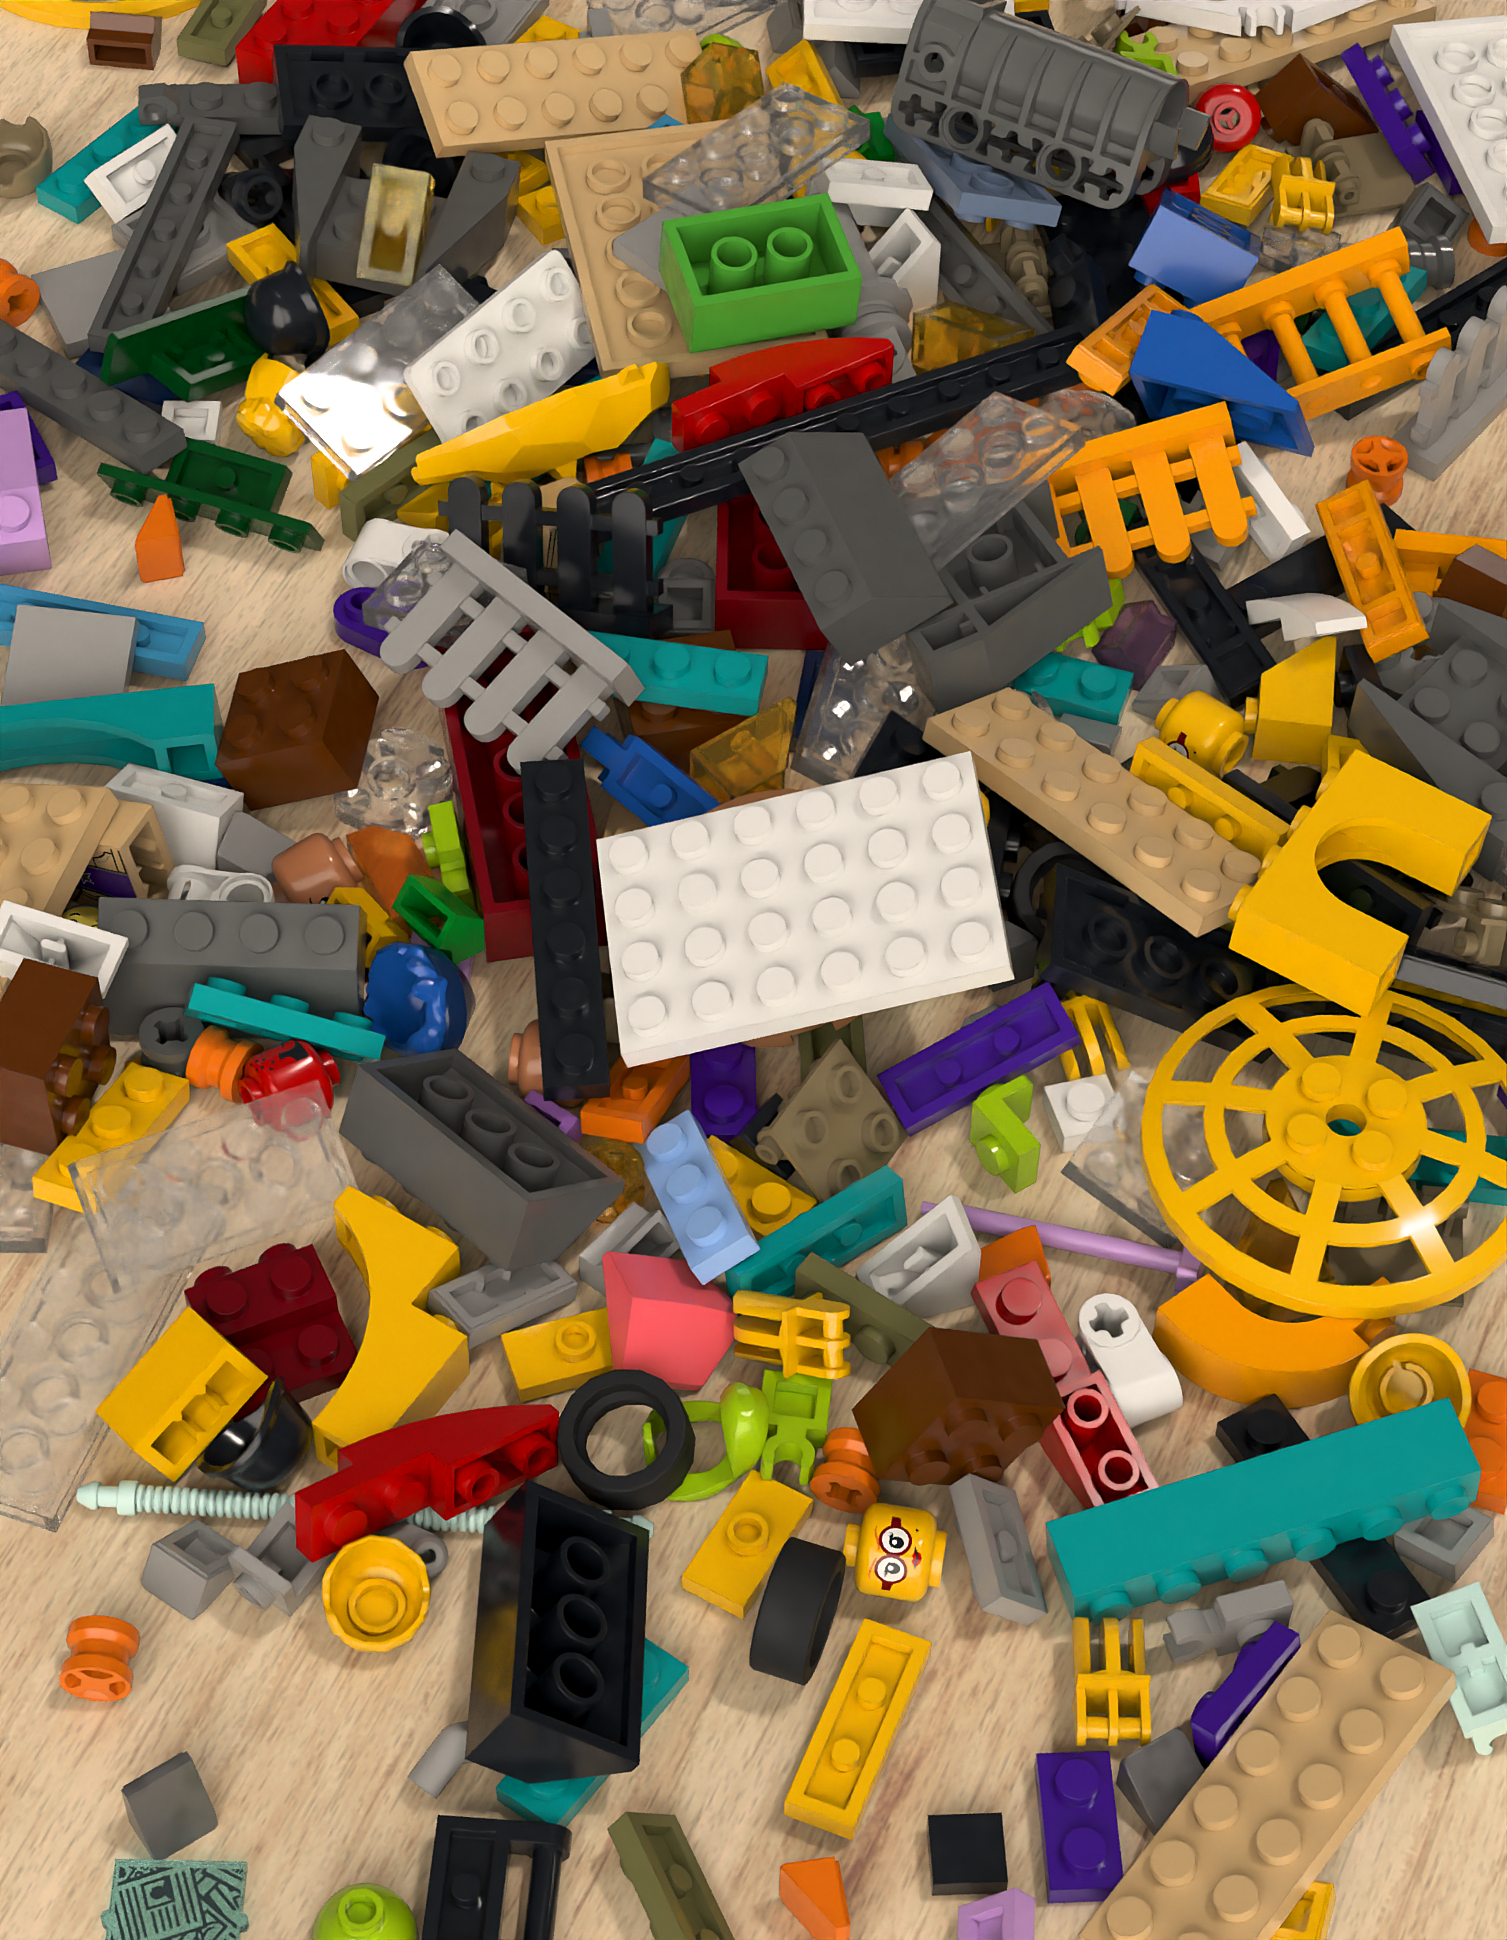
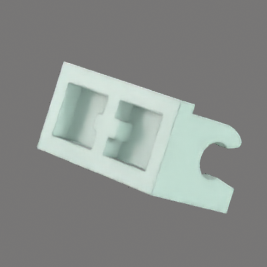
(1468, 1641)

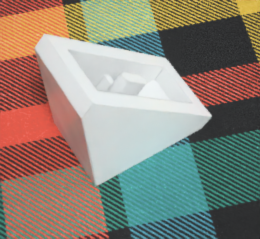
(910, 257)
(57, 943)
(929, 1264)

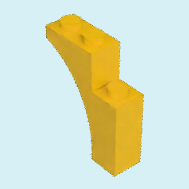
(407, 1354)

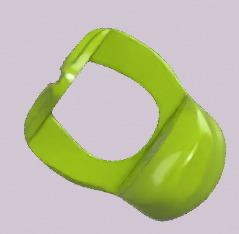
(745, 1424)

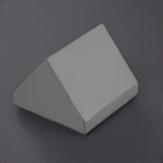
(839, 68)

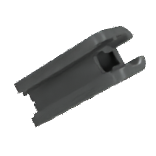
(1047, 92)

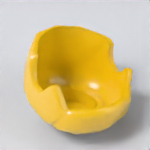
(376, 1594)

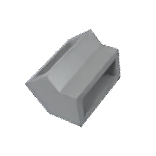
(632, 1233)

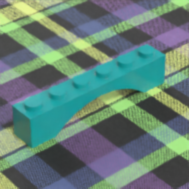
(155, 728)

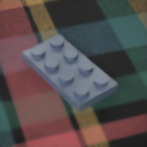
(974, 187)

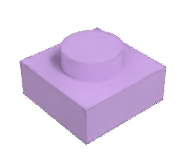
(998, 1917)

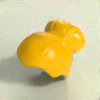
(261, 416)

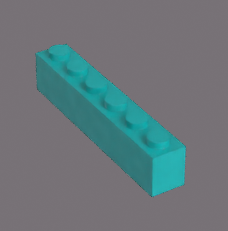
(1263, 1512)

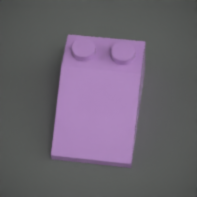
(22, 519)

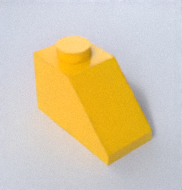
(1294, 706)

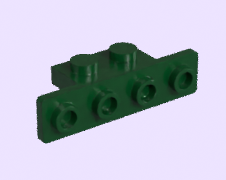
(188, 349)
(221, 486)

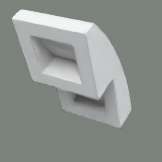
(1307, 615)

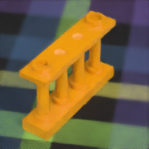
(1327, 285)

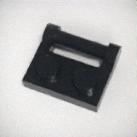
(472, 1877)

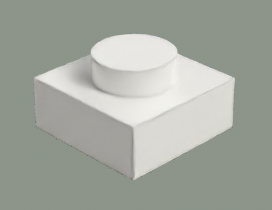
(198, 418)
(1075, 1107)

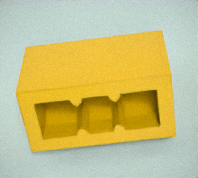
(180, 1394)

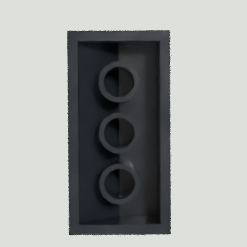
(558, 1640)

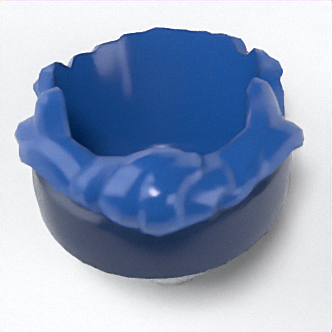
(418, 999)

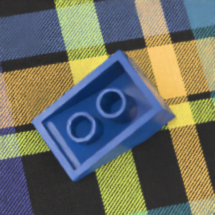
(1193, 251)
(1191, 366)

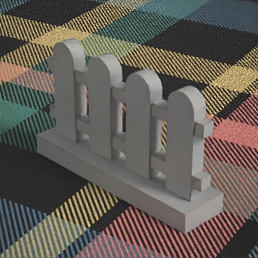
(1460, 393)
(492, 630)

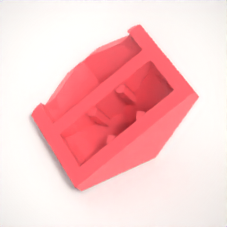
(665, 1319)

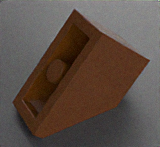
(1308, 93)

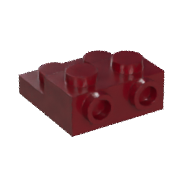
(280, 1319)

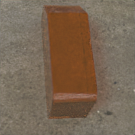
(385, 863)

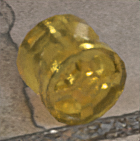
(629, 1165)

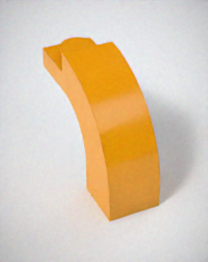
(1252, 1357)

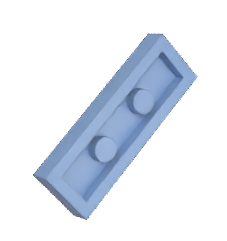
(696, 1197)

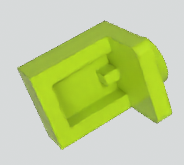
(1001, 1137)

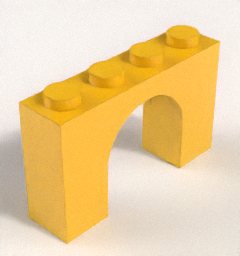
(1361, 814)

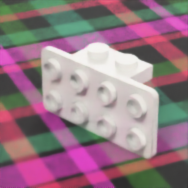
(505, 351)

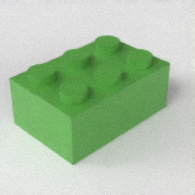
(759, 272)

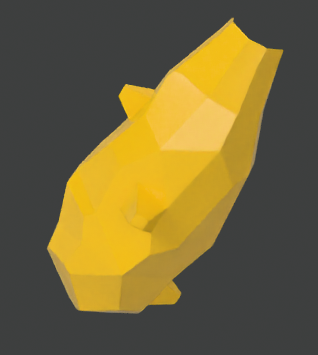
(551, 431)

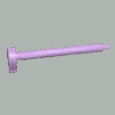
(1183, 1264)

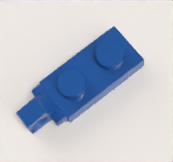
(646, 780)

